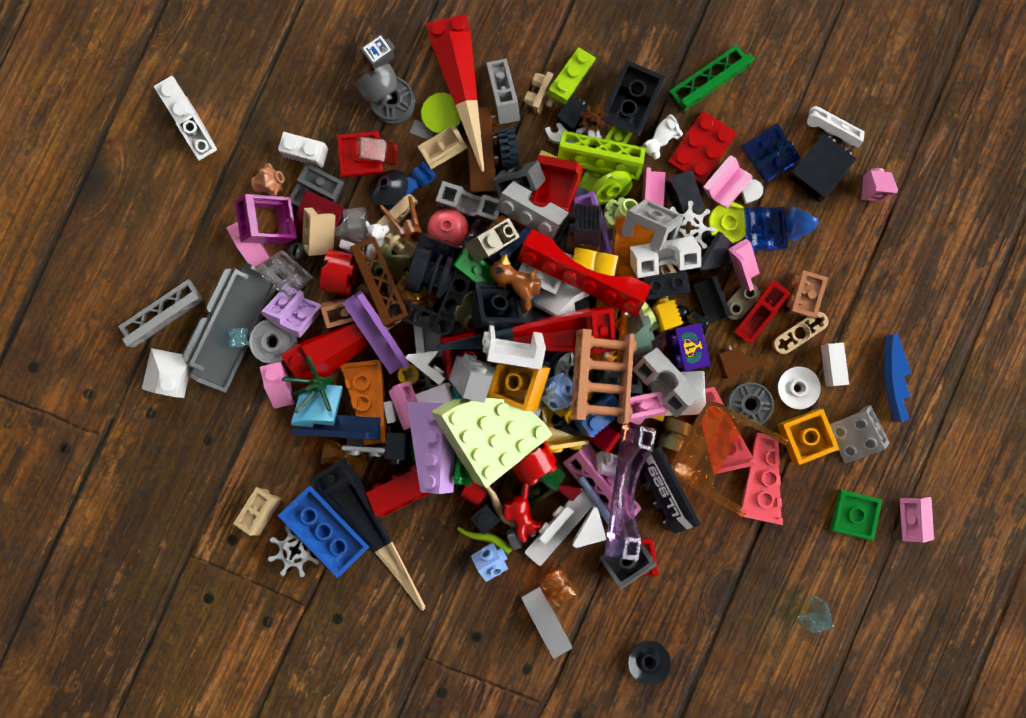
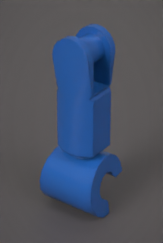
(422, 175)

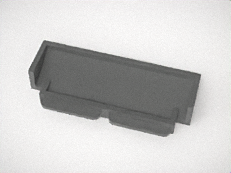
(232, 305)

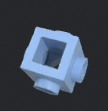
(558, 392)
(490, 561)

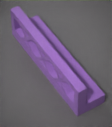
(375, 332)

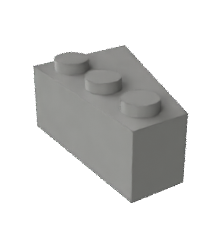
(472, 377)

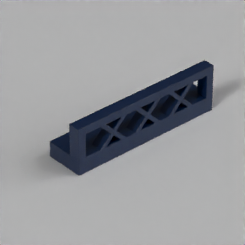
(345, 427)

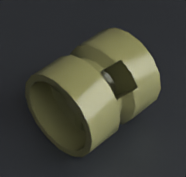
(674, 434)

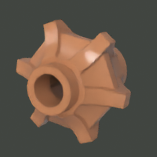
(268, 180)

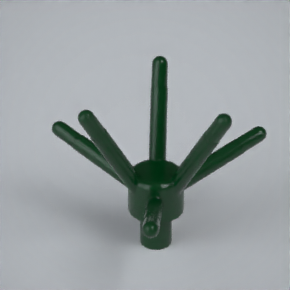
(316, 385)

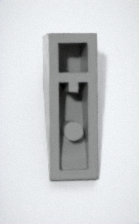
(503, 91)

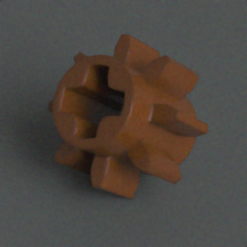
(589, 125)

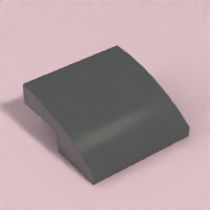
(317, 183)

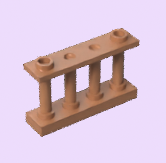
(583, 386)

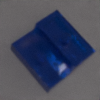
(770, 152)
(766, 228)

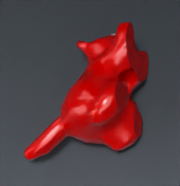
(518, 510)

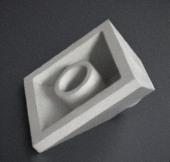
(166, 374)

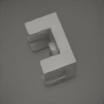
(656, 218)

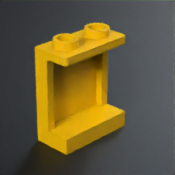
(559, 438)

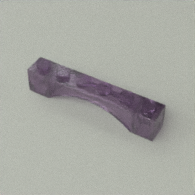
(622, 534)

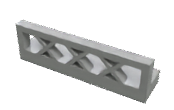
(163, 317)

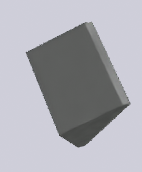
(627, 571)

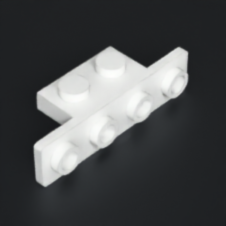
(559, 527)

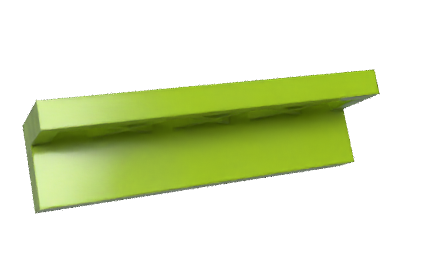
(600, 158)

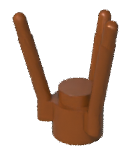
(411, 227)

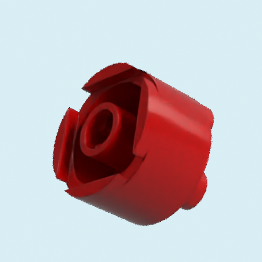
(339, 273)
(535, 464)

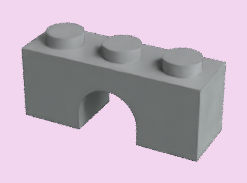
(466, 203)
(516, 205)
(657, 368)

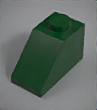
(544, 487)

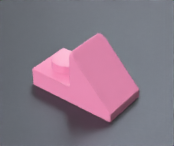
(646, 407)

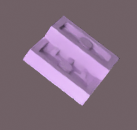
(292, 313)

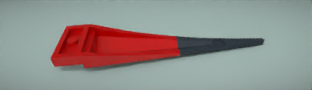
(557, 331)

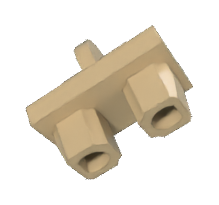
(538, 100)
(399, 244)

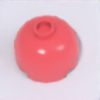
(448, 225)

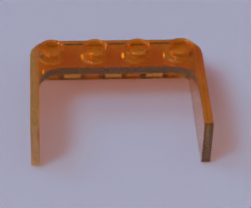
(709, 446)

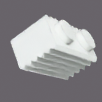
(303, 149)

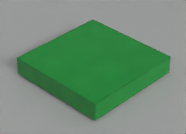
(856, 515)

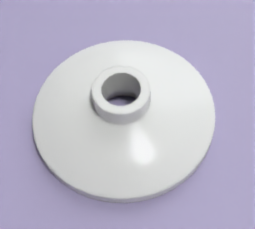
(808, 383)

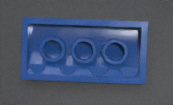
(323, 531)

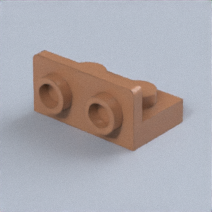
(806, 294)

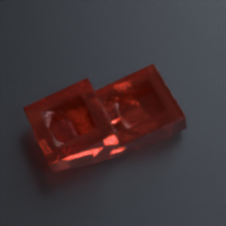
(376, 150)

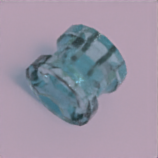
(237, 338)

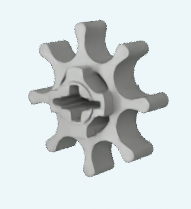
(284, 546)

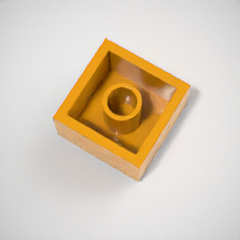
(519, 385)
(808, 436)

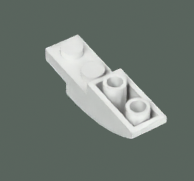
(186, 118)

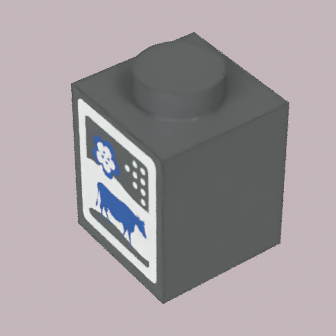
(378, 51)

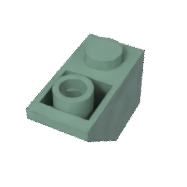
(641, 327)

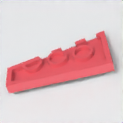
(739, 455)
(763, 482)

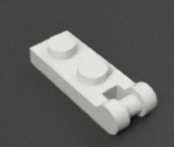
(835, 126)

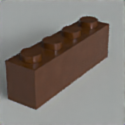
(481, 181)

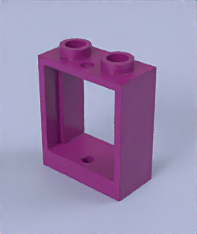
(247, 219)

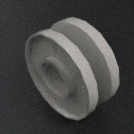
(260, 340)

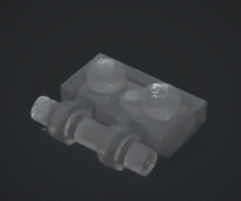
(288, 269)

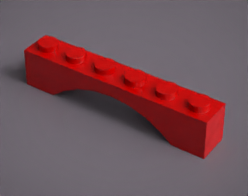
(622, 292)

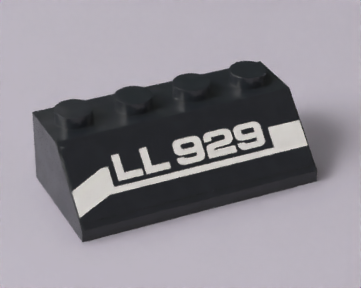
(667, 493)

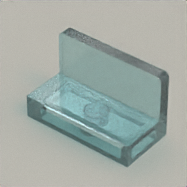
(820, 619)

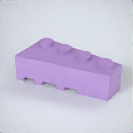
(432, 450)

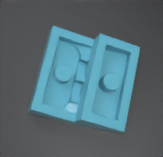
(315, 410)

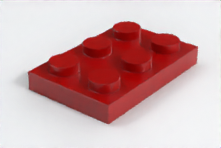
(702, 147)

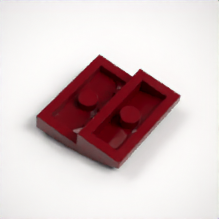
(321, 206)

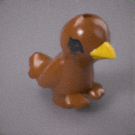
(523, 283)

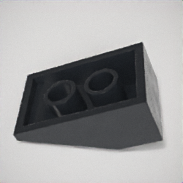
(633, 98)

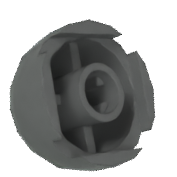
(377, 85)

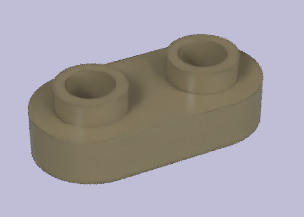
(742, 301)

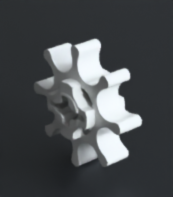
(689, 217)

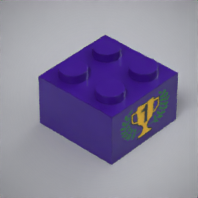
(688, 348)

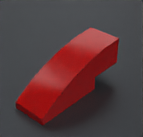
(762, 311)

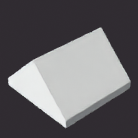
(590, 530)

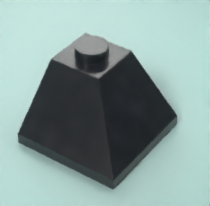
(715, 255)
(495, 307)

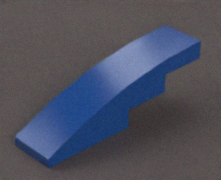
(895, 369)

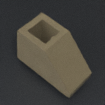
(492, 240)

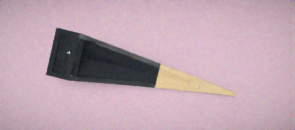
(348, 498)

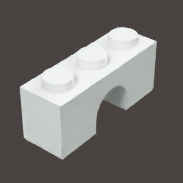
(681, 252)

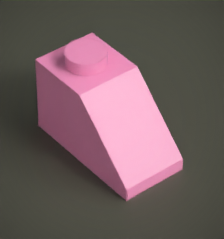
(878, 185)
(252, 252)
(277, 390)

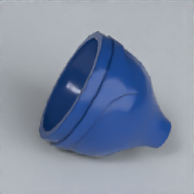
(799, 223)

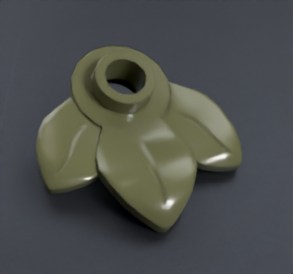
(395, 263)
(464, 311)

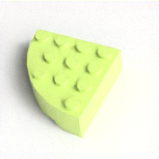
(489, 435)

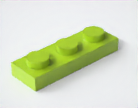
(571, 76)

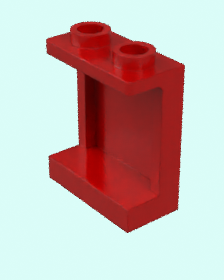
(560, 183)

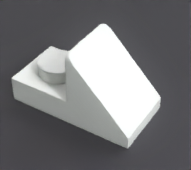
(423, 362)

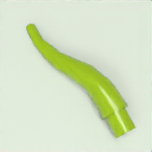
(491, 538)

